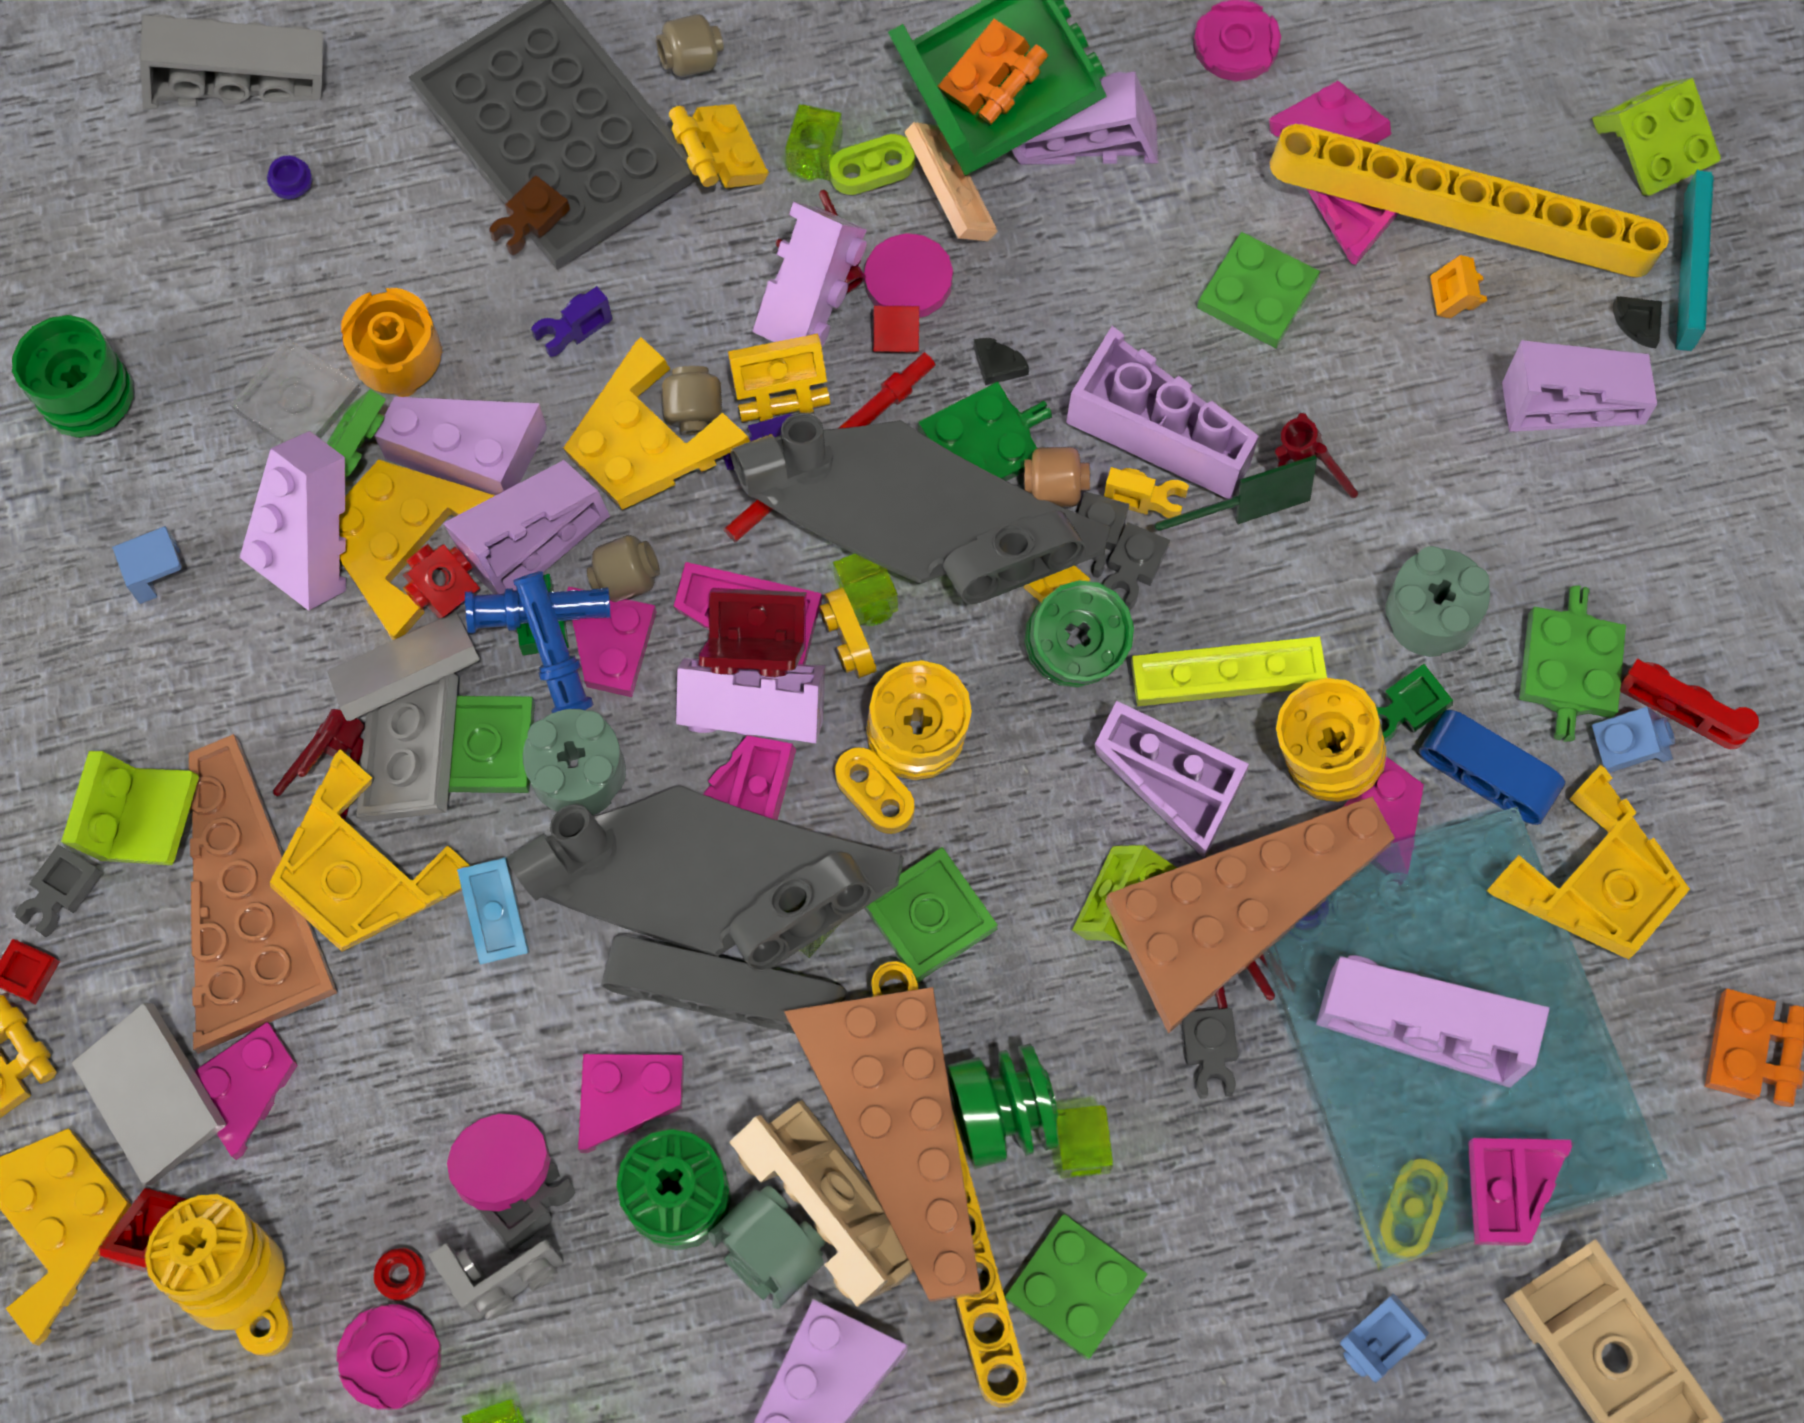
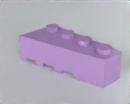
(1159, 418)

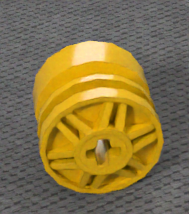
(922, 694)
(1326, 715)
(215, 1262)

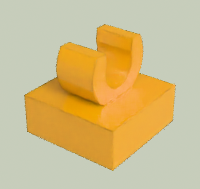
(1457, 287)

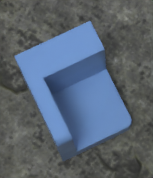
(147, 560)

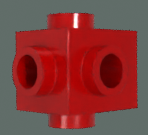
(456, 579)

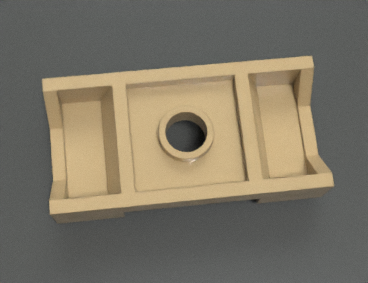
(833, 1195)
(1583, 1308)

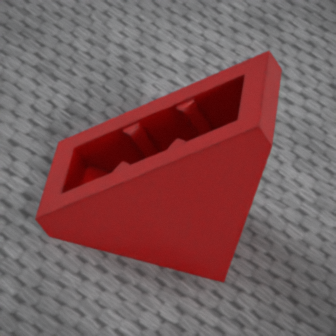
(130, 1237)

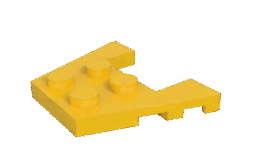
(631, 448)
(387, 522)
(344, 880)
(1617, 890)
(64, 1213)

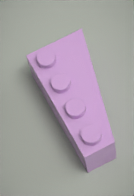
(1434, 1020)
(829, 1369)

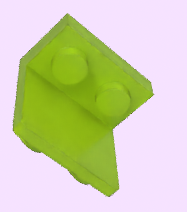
(1663, 134)
(129, 811)
(1121, 869)

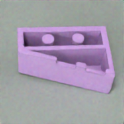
(1109, 128)
(810, 275)
(1577, 387)
(463, 440)
(296, 521)
(527, 526)
(751, 703)
(1172, 772)

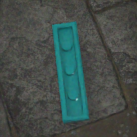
(1694, 261)

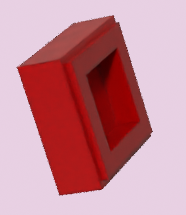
(896, 328)
(26, 971)

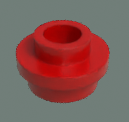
(388, 1263)

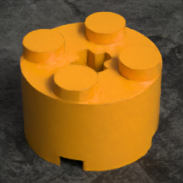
(391, 341)

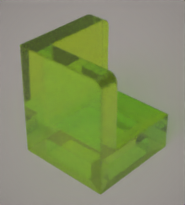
(1083, 1142)

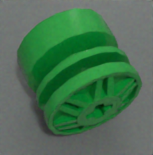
(72, 376)
(1106, 634)
(1003, 1106)
(671, 1219)

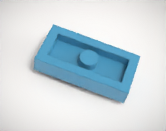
(493, 911)

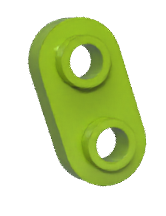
(870, 163)

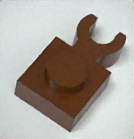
(531, 210)

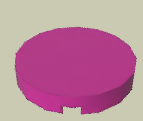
(1237, 40)
(909, 273)
(498, 1162)
(388, 1357)

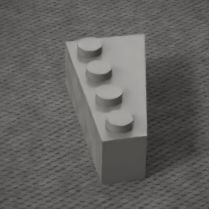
(227, 61)

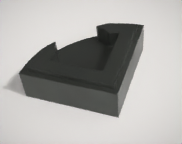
(1639, 319)
(999, 361)

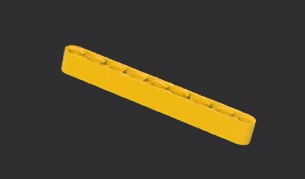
(1468, 200)
(991, 1301)

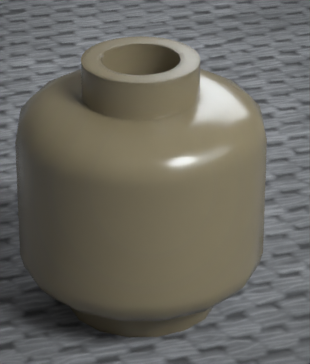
(689, 45)
(691, 398)
(624, 567)

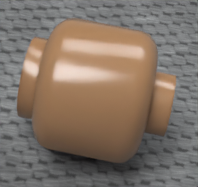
(1057, 475)

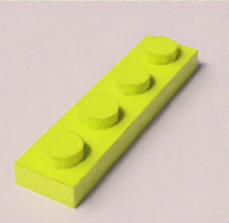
(1227, 671)

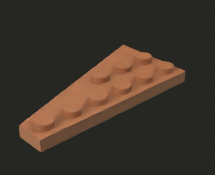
(1226, 910)
(248, 944)
(893, 1099)

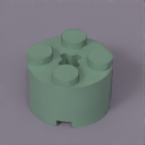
(1443, 578)
(569, 737)
(769, 1246)

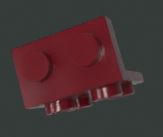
(755, 631)

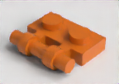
(986, 65)
(1741, 1048)

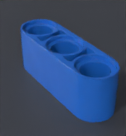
(1492, 766)

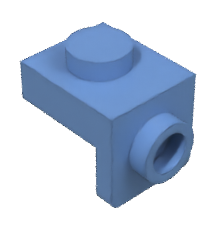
(1633, 739)
(1382, 1339)

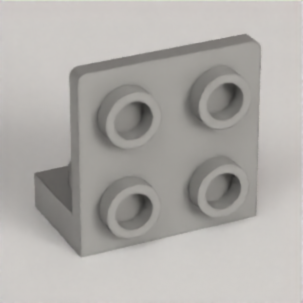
(494, 1295)

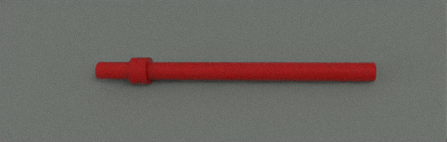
(894, 390)

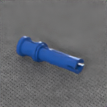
(508, 611)
(558, 666)

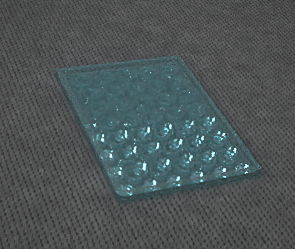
(1408, 1121)

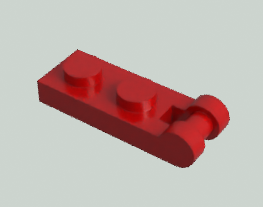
(1689, 705)

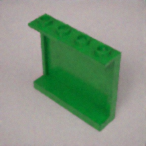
(1062, 89)

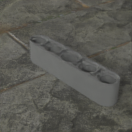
(712, 984)

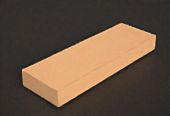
(953, 189)

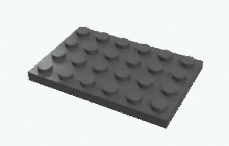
(554, 105)

